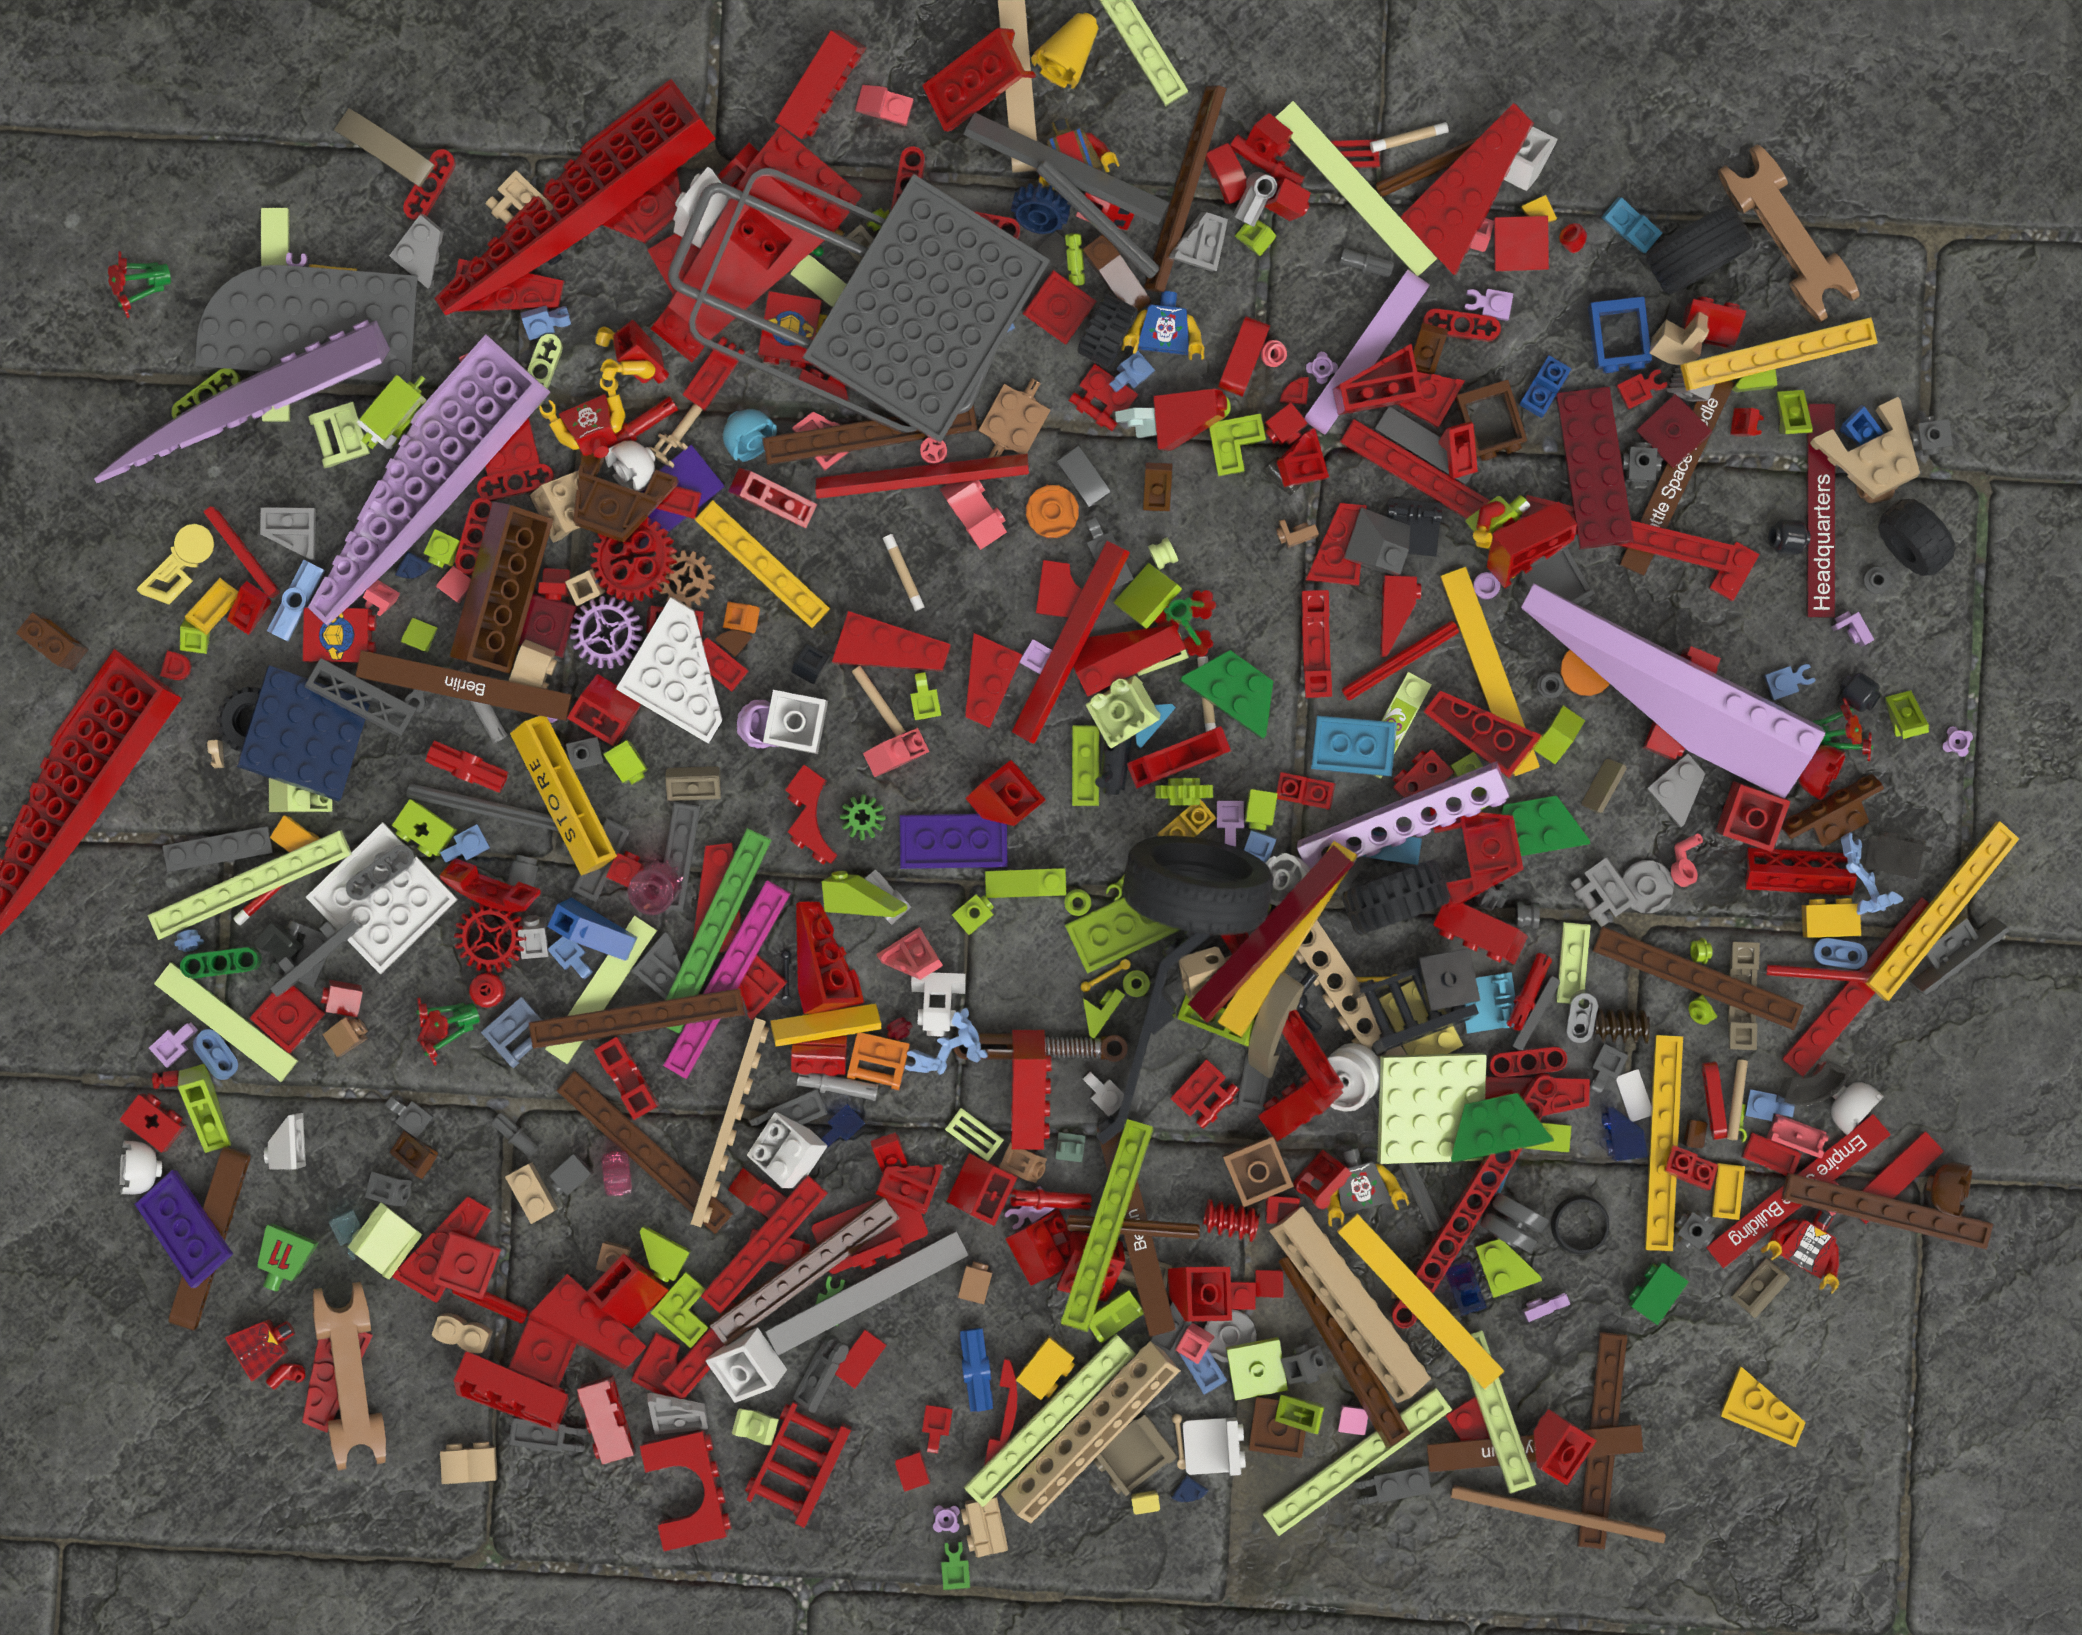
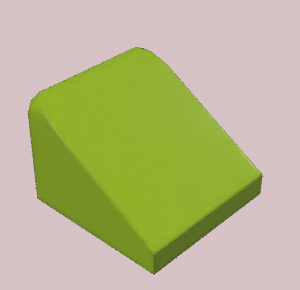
(1257, 237)
(419, 635)
(193, 639)

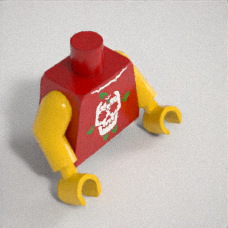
(634, 352)
(590, 425)

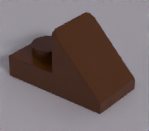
(1429, 347)
(1157, 486)
(414, 1154)

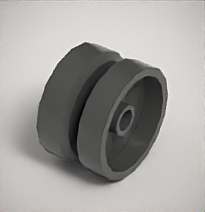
(1514, 1223)

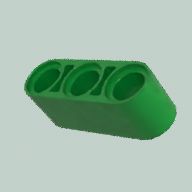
(208, 959)

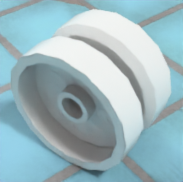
(1359, 1072)

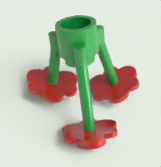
(1181, 612)

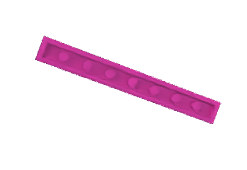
(730, 974)

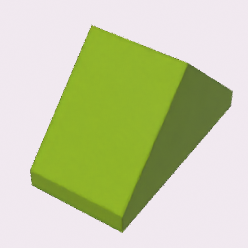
(1757, 381)
(1559, 735)
(1299, 1413)

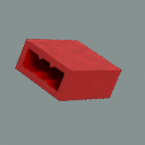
(627, 1291)

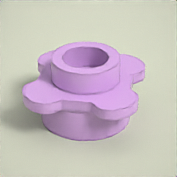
(1322, 375)
(1961, 748)
(951, 1524)

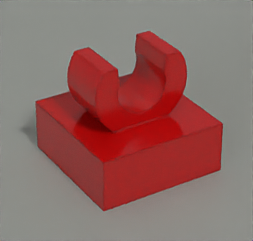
(1745, 422)

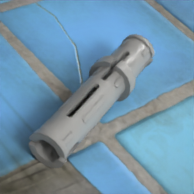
(488, 717)
(838, 1085)

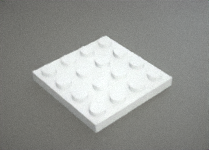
(393, 914)

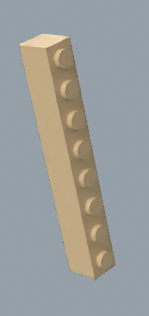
(1350, 1304)

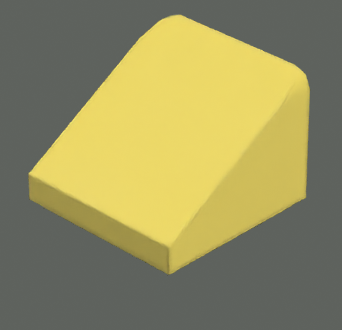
(1145, 1502)

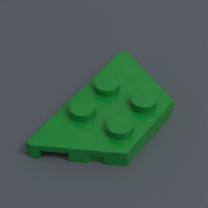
(1235, 690)
(1544, 826)
(1497, 1127)

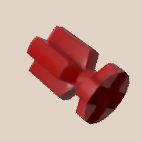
(169, 1079)

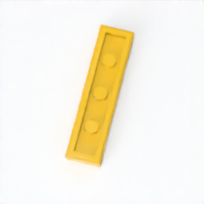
(825, 1024)

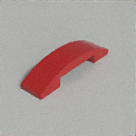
(1316, 644)
(486, 890)
(1008, 1380)

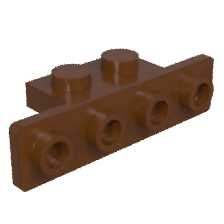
(1835, 814)

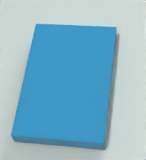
(1354, 746)

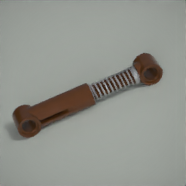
(1054, 1047)

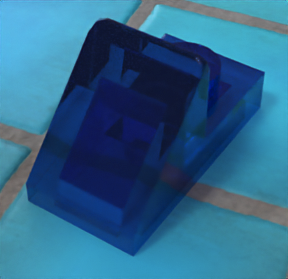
(1465, 1289)

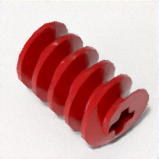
(1231, 1220)

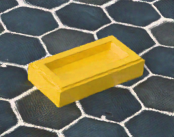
(212, 606)
(1728, 1191)

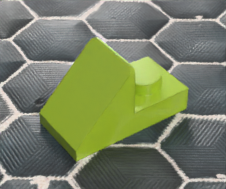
(1793, 412)
(1906, 715)
(1097, 1018)

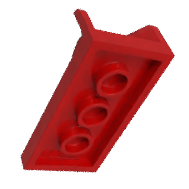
(975, 78)

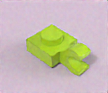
(925, 702)

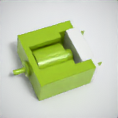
(391, 413)

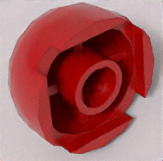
(1821, 770)

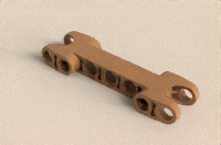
(1764, 197)
(355, 1423)

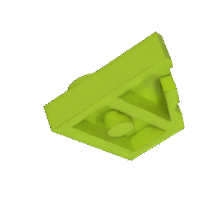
(1504, 1268)

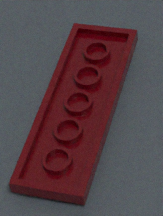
(1594, 468)

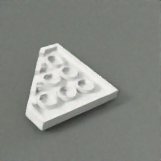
(674, 674)

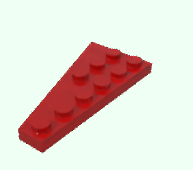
(1461, 198)

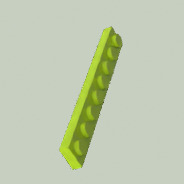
(1107, 1225)

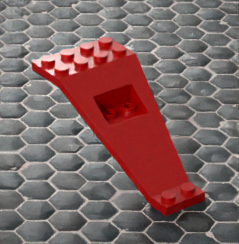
(746, 266)

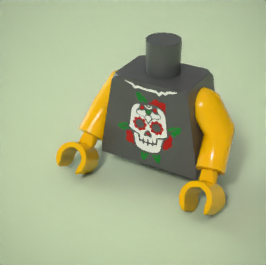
(1366, 1187)

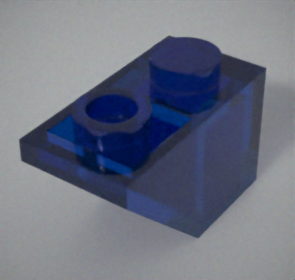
(1625, 1137)

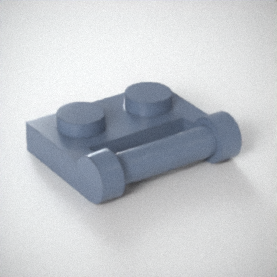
(509, 1027)

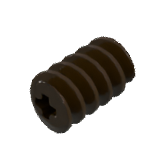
(1622, 1025)

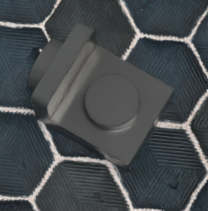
(388, 1189)

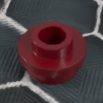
(899, 1029)

